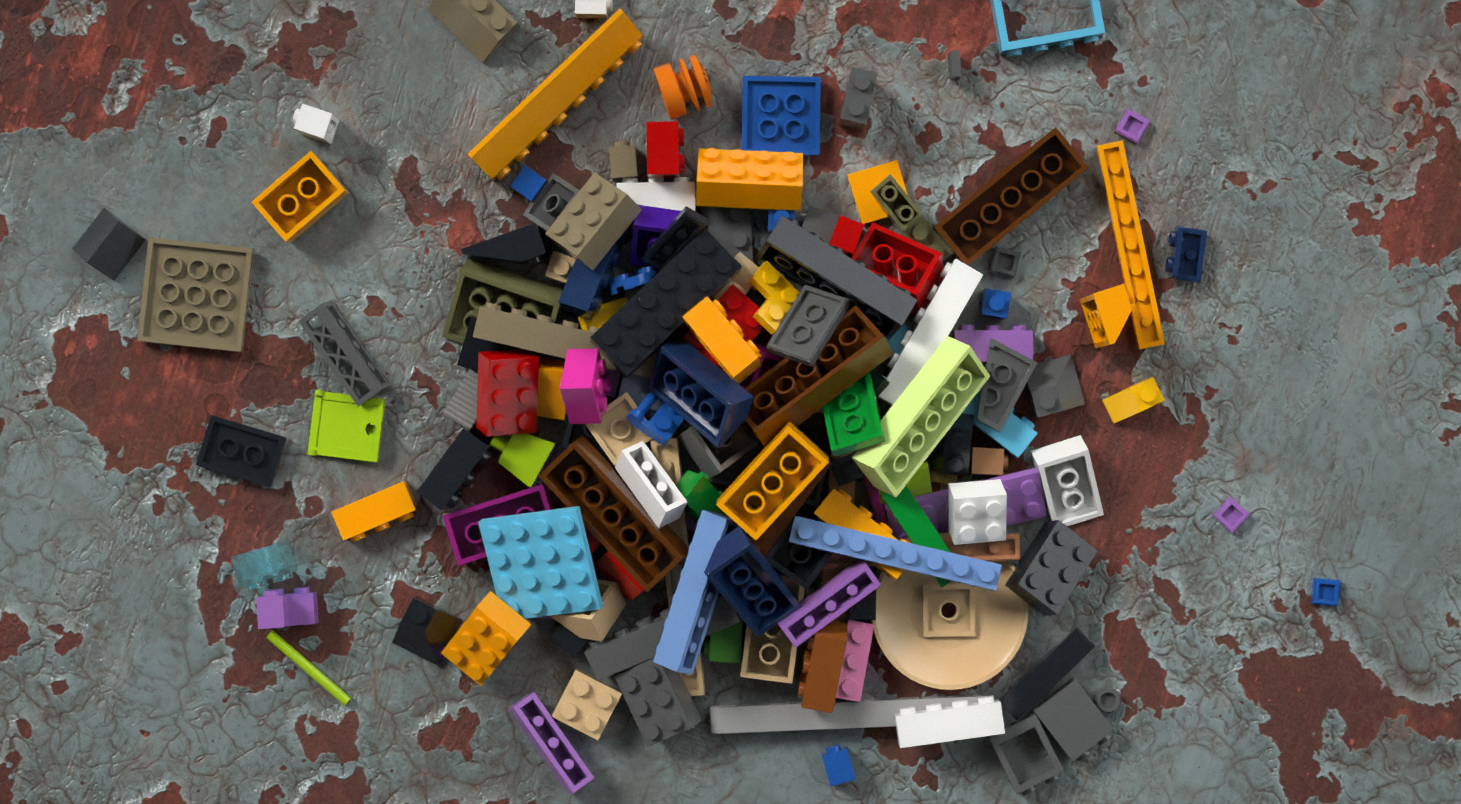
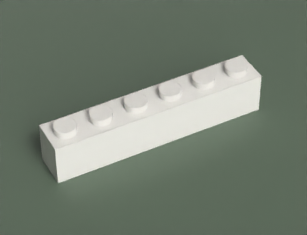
(932, 326)

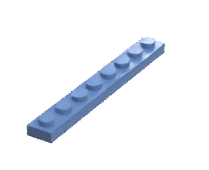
(895, 553)

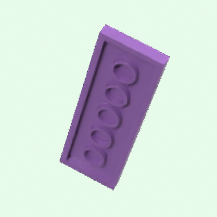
(1023, 502)

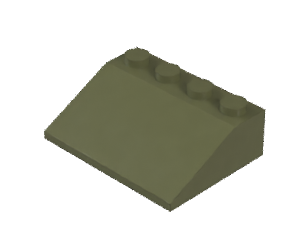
(487, 283)

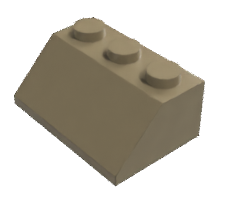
(476, 23)

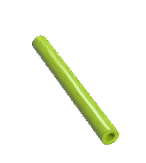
(308, 667)

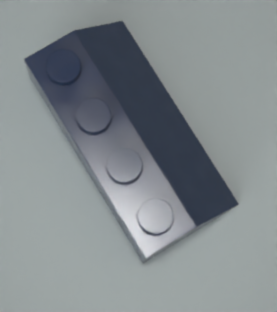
(699, 391)
(749, 582)

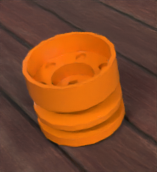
(683, 87)

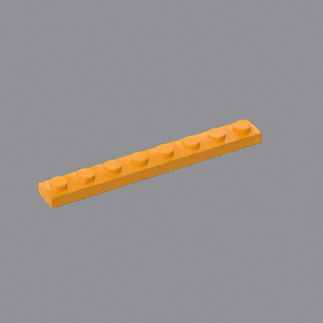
(1130, 244)

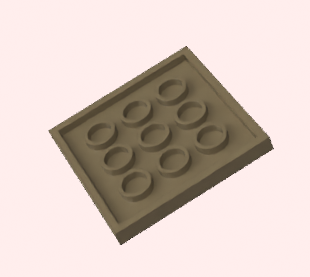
(195, 294)

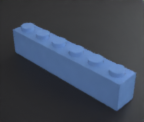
(693, 598)

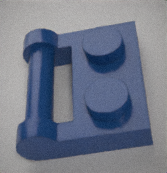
(662, 424)

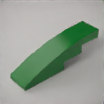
(915, 523)

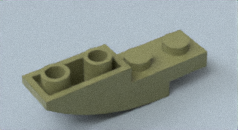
(907, 216)

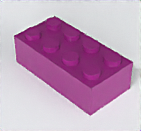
(464, 526)

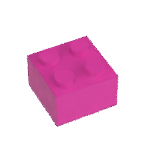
(585, 386)

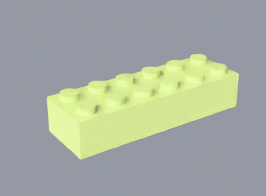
(923, 415)

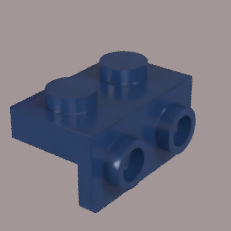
(1186, 254)

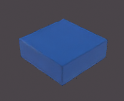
(528, 183)
(1325, 591)

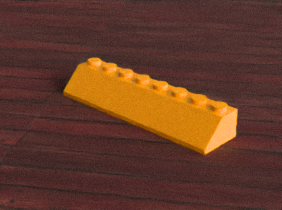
(556, 96)

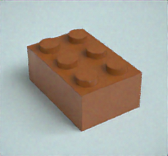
(823, 667)

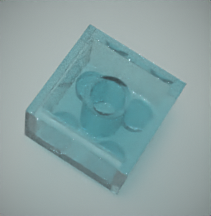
(265, 563)

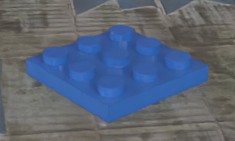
(781, 114)

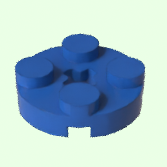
(623, 283)

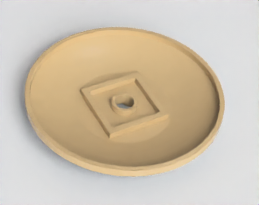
(954, 649)

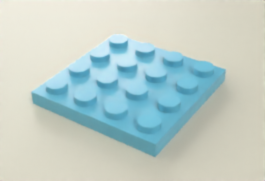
(542, 562)

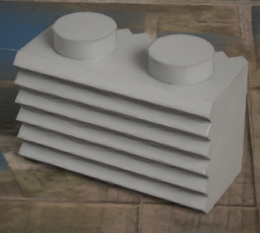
(464, 402)

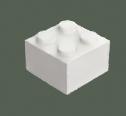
(977, 511)

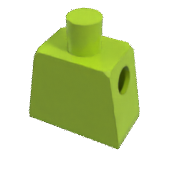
(523, 455)

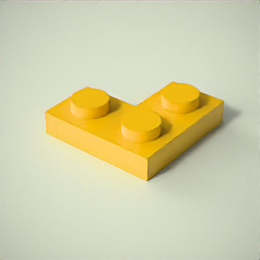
(778, 293)

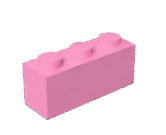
(855, 659)

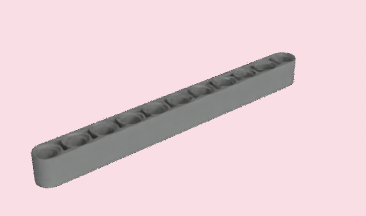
(846, 714)

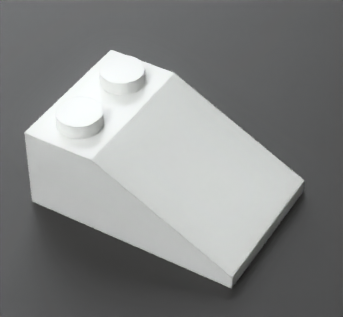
(1068, 481)

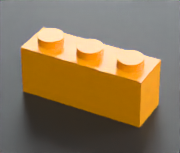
(375, 512)

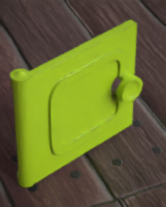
(341, 426)

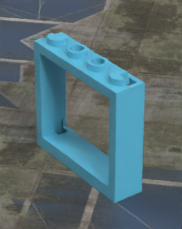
(1041, 43)

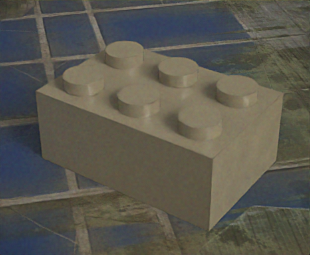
(593, 221)

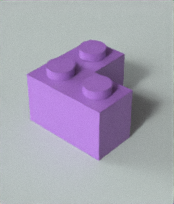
(283, 609)

